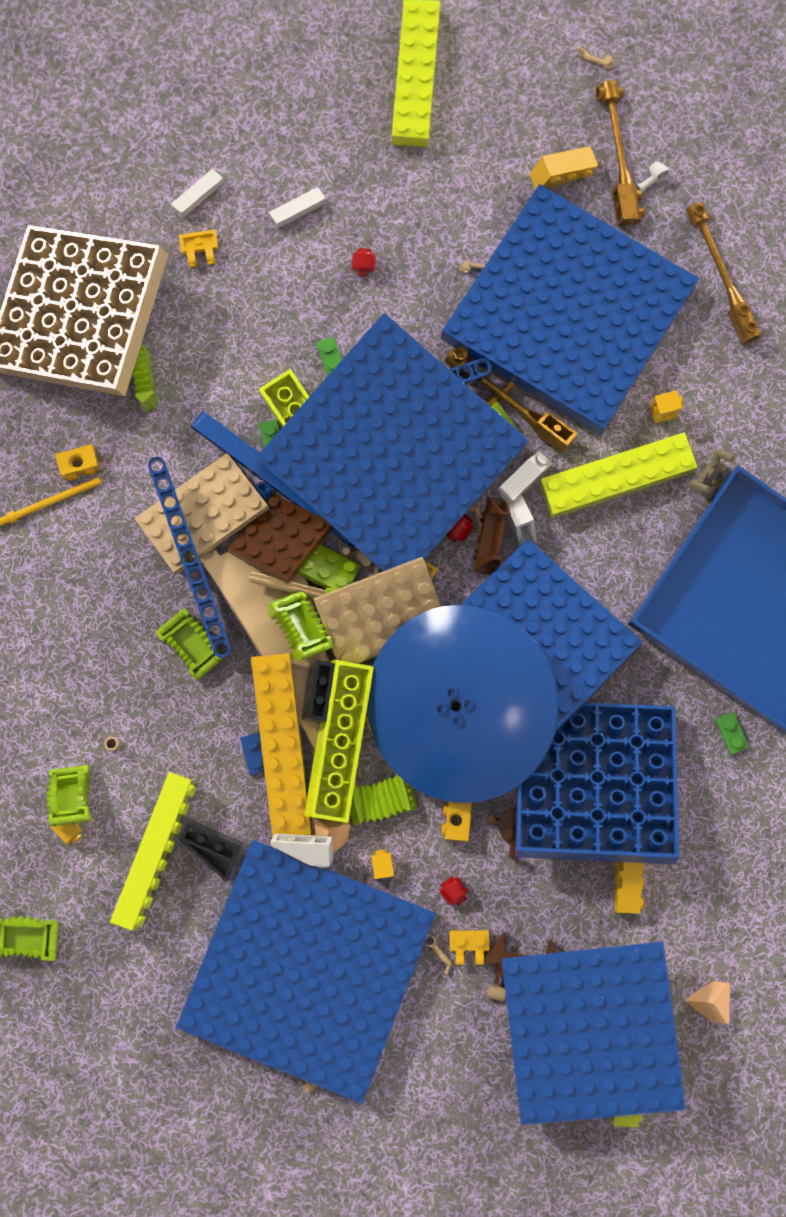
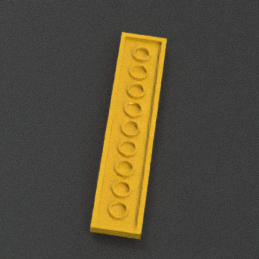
(281, 744)

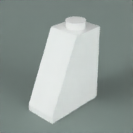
(520, 520)

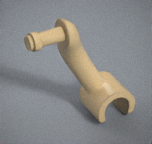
(607, 63)
(465, 267)
(478, 511)
(441, 955)

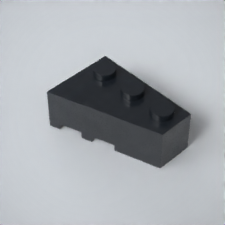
(212, 847)

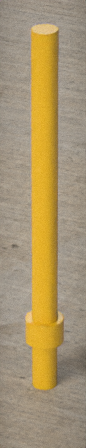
(14, 516)

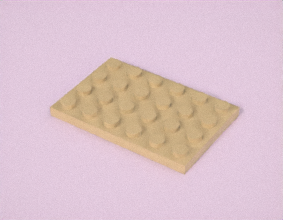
(214, 507)
(372, 609)

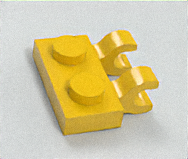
(199, 242)
(469, 941)

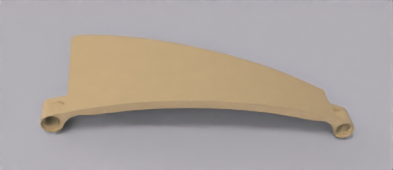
(252, 610)

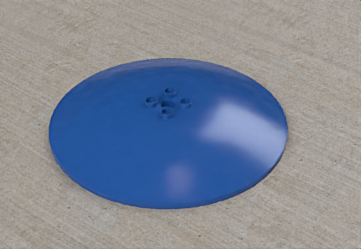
(503, 695)

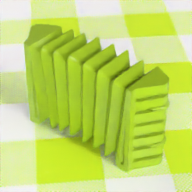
(144, 380)
(301, 626)
(190, 642)
(68, 795)
(381, 800)
(28, 937)

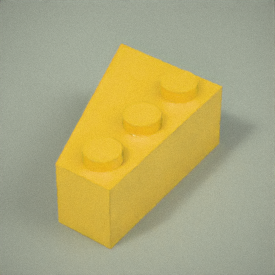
(563, 167)
(628, 887)

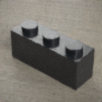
(318, 691)

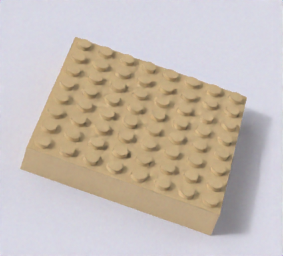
(78, 309)

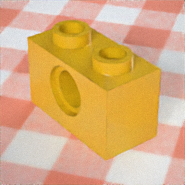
(666, 406)
(68, 458)
(460, 832)

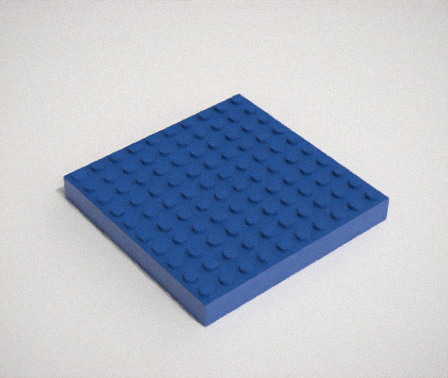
(569, 309)
(392, 447)
(725, 597)
(306, 971)

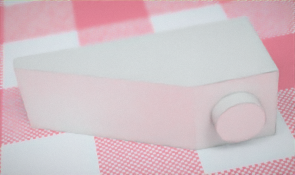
(525, 476)
(307, 848)

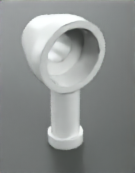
(655, 170)

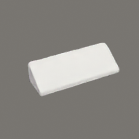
(197, 193)
(298, 207)

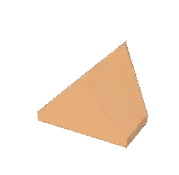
(337, 829)
(712, 1002)

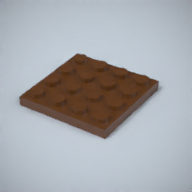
(280, 539)

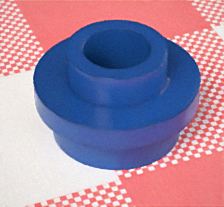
(264, 490)

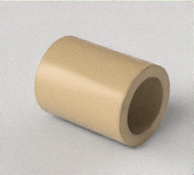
(108, 740)
(496, 992)

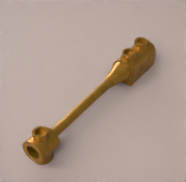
(624, 194)
(739, 311)
(546, 426)

